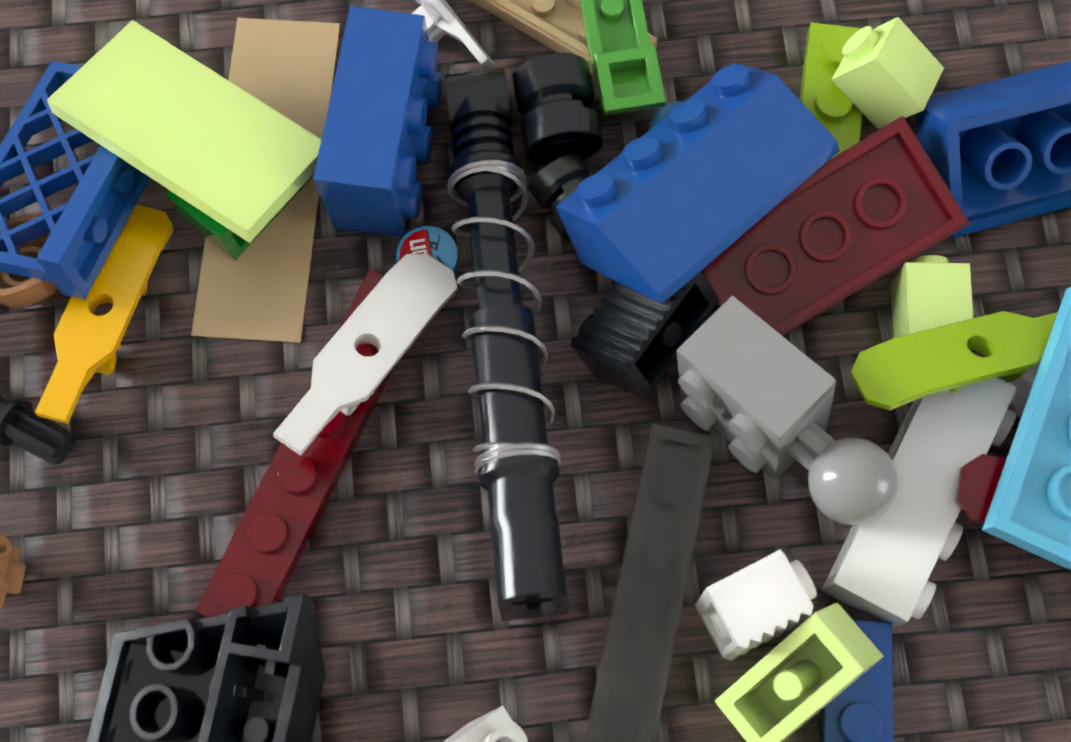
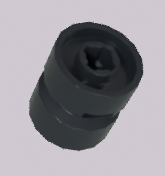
(554, 102)

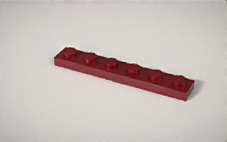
(288, 504)

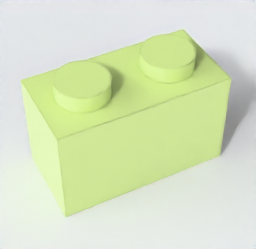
(799, 677)

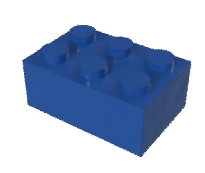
(378, 122)

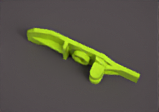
(941, 357)

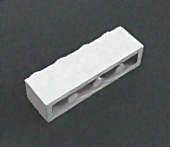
(889, 560)

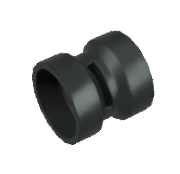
(556, 183)

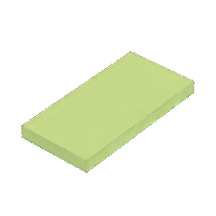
(189, 129)

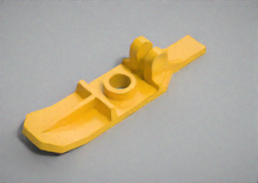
(90, 341)

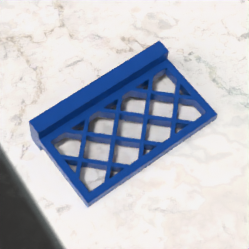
(93, 217)

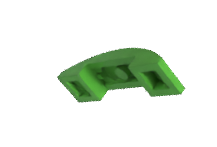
(622, 56)

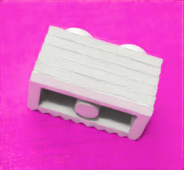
(756, 604)

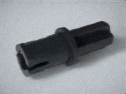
(33, 433)

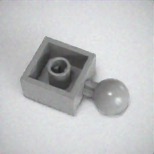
(776, 411)

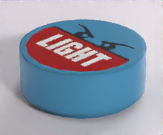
(430, 241)

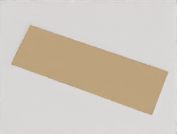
(267, 285)

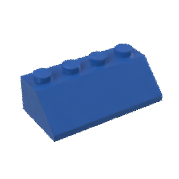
(1003, 146)
(695, 182)

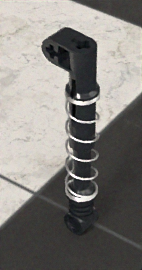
(515, 452)

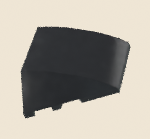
(215, 678)

